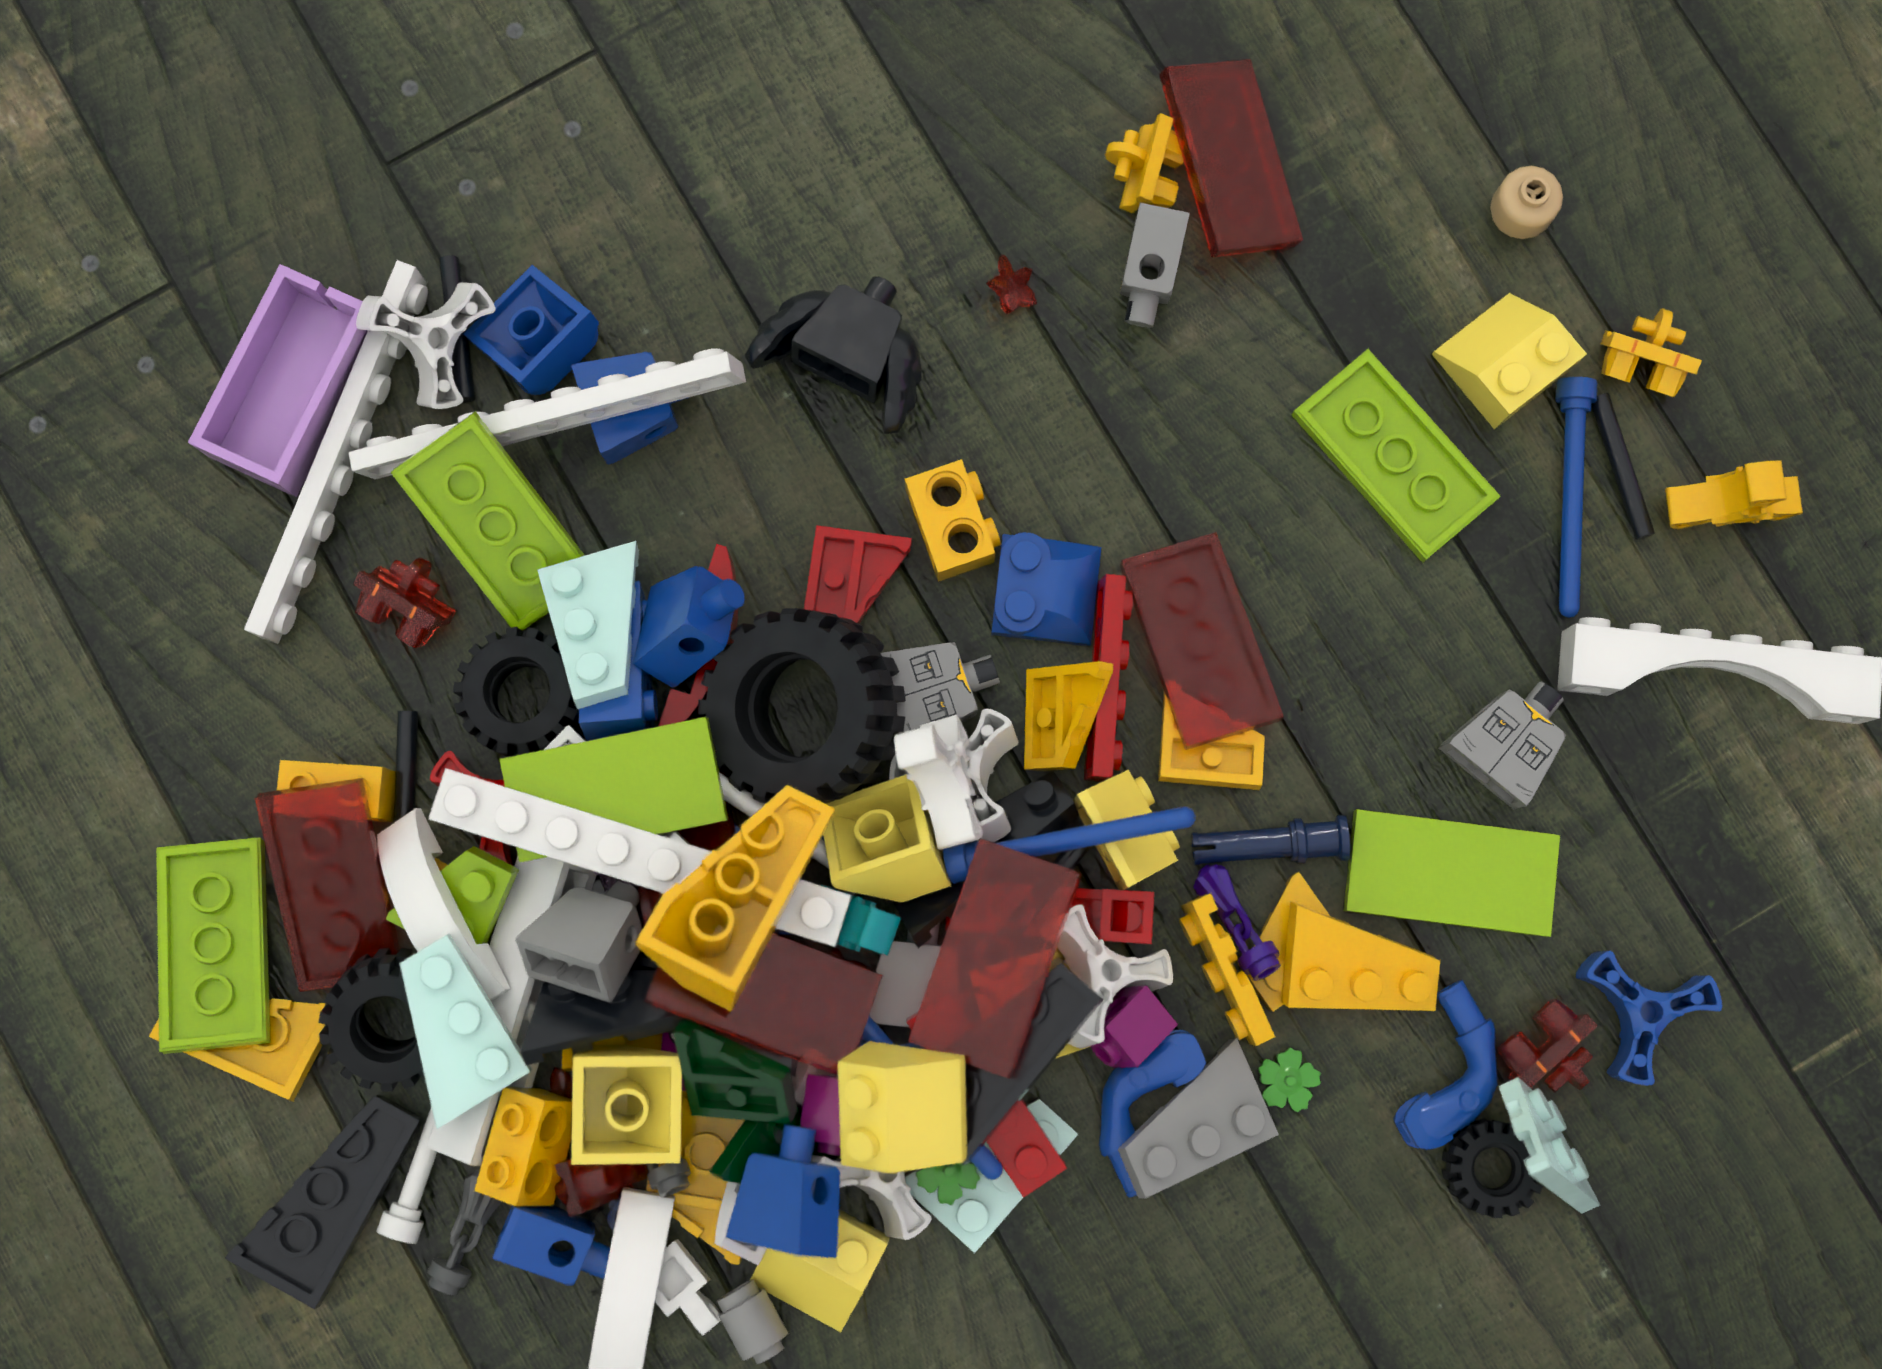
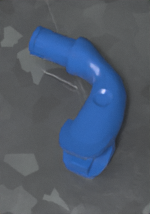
(1173, 1061)
(1434, 1118)

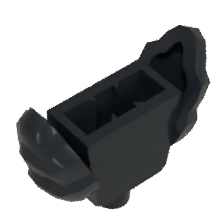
(849, 342)

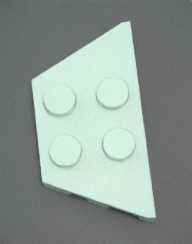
(1550, 1158)

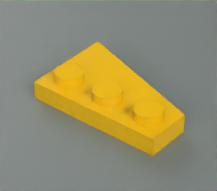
(1351, 968)
(1247, 1014)
(278, 1064)

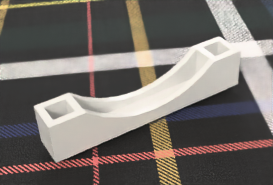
(1818, 683)

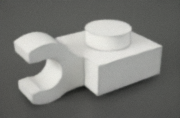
(680, 1288)

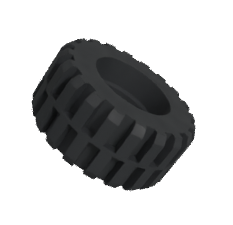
(741, 694)

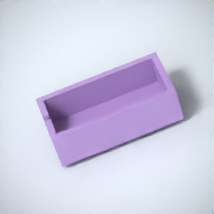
(282, 382)

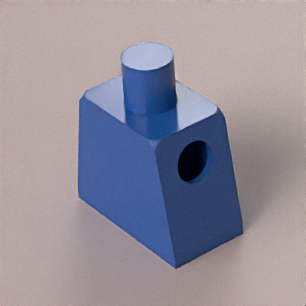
(631, 431)
(686, 624)
(788, 1199)
(529, 1238)

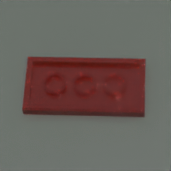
(1230, 157)
(1201, 641)
(326, 878)
(995, 957)
(792, 1004)

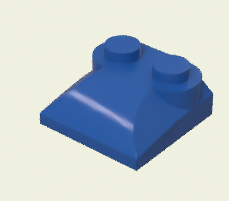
(535, 332)
(1046, 589)

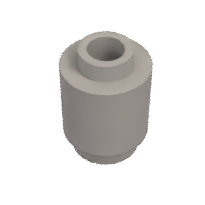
(752, 1322)

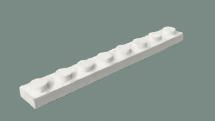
(568, 408)
(331, 469)
(609, 847)

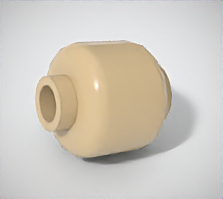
(1526, 202)

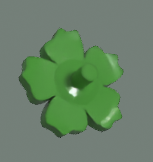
(1288, 1080)
(947, 1180)

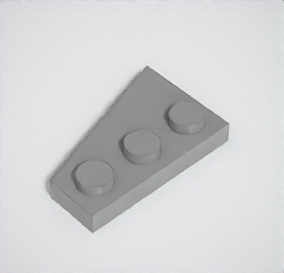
(1200, 1126)

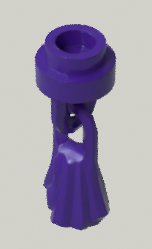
(1260, 959)

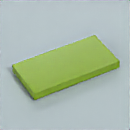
(1395, 455)
(488, 517)
(642, 778)
(1452, 873)
(212, 945)

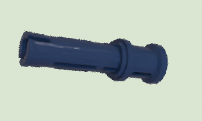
(1295, 841)

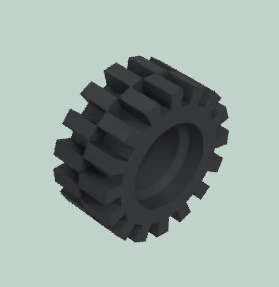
(1461, 1174)

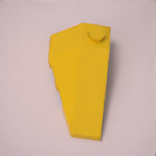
(726, 910)

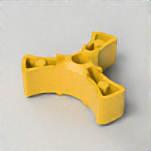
(1736, 497)

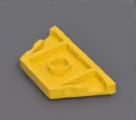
(701, 1145)

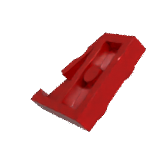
(851, 570)

